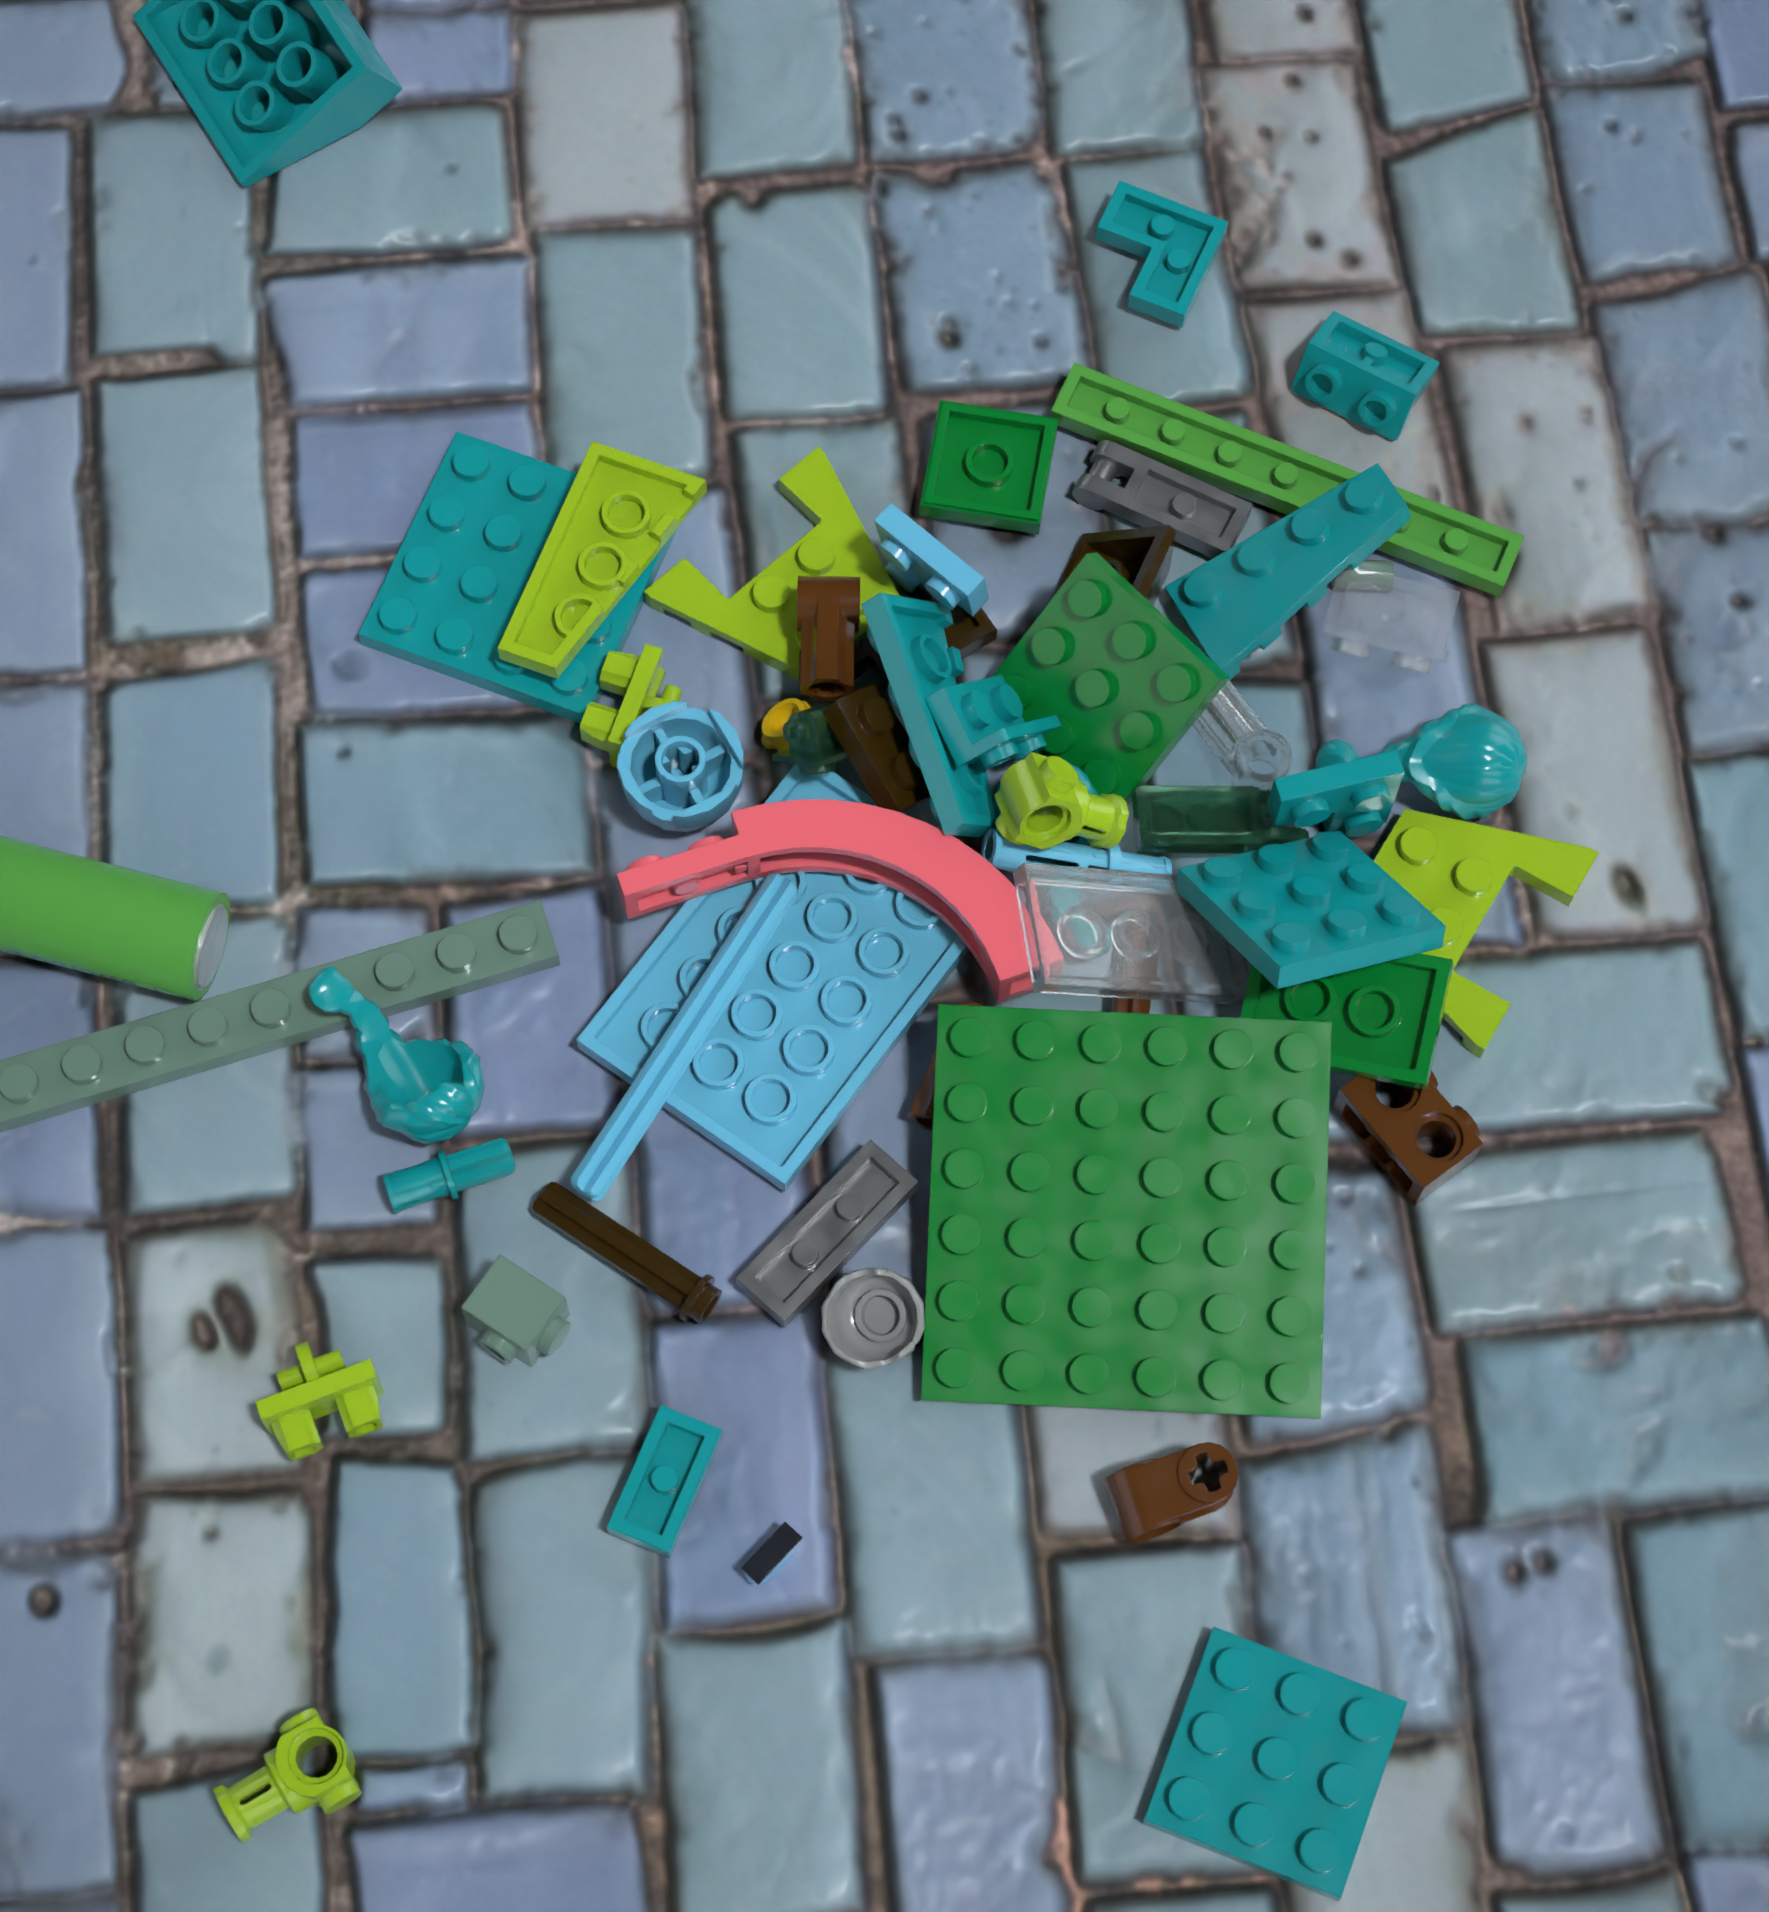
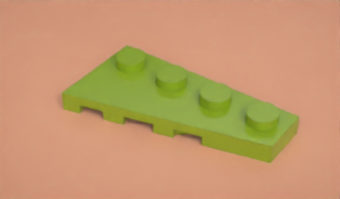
(599, 546)

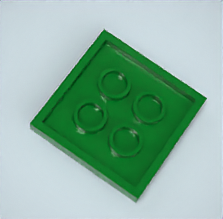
(1112, 676)

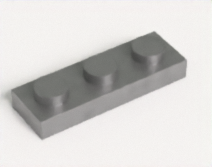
(827, 1233)

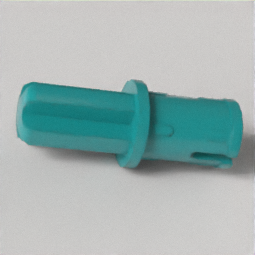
(449, 1174)

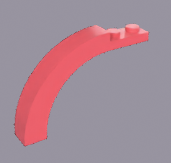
(854, 842)

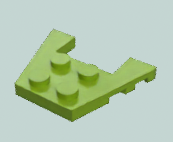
(765, 610)
(1457, 875)

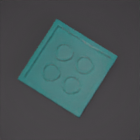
(1309, 908)
(1275, 1763)

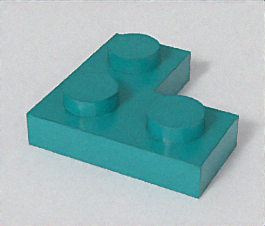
(1172, 239)
(1342, 796)

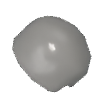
(873, 1317)

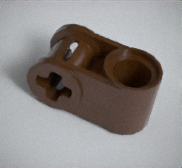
(1159, 1493)

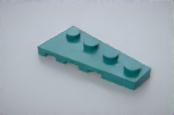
(1264, 580)
(917, 664)

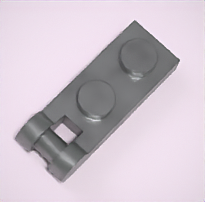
(1161, 496)

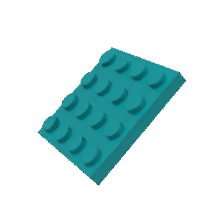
(467, 571)

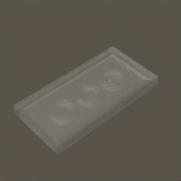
(1122, 937)

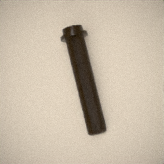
(628, 1252)

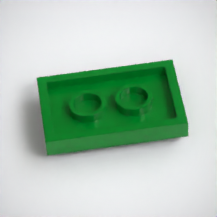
(1380, 1015)

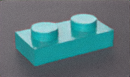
(665, 1481)

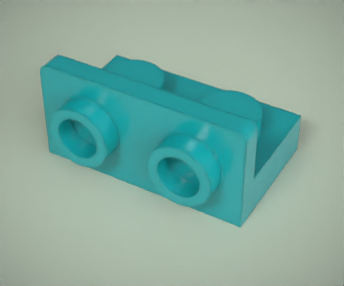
(1363, 375)
(986, 723)

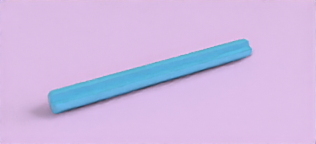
(684, 1037)

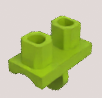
(640, 682)
(318, 1389)

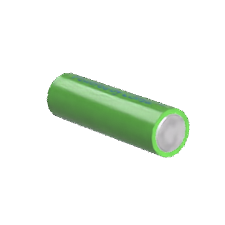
(110, 920)

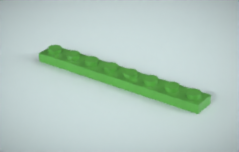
(1275, 473)

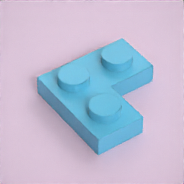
(925, 563)

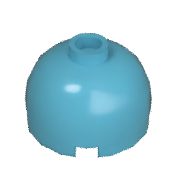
(681, 766)

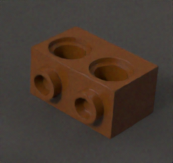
(1393, 1133)

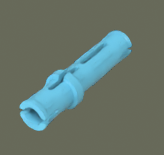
(1009, 856)

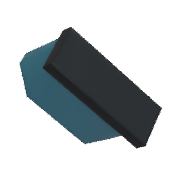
(772, 1555)

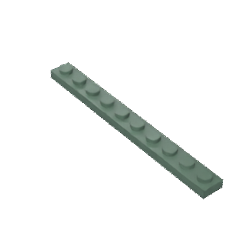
(270, 1015)

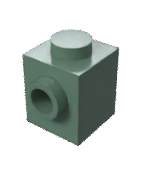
(516, 1314)

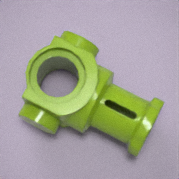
(1048, 804)
(283, 1781)

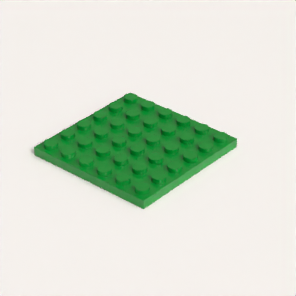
(1127, 1212)

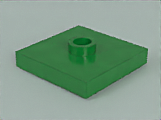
(989, 467)

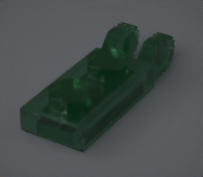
(1205, 820)

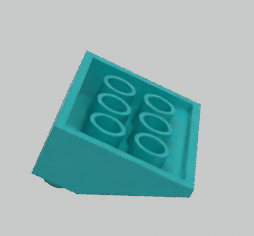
(269, 75)

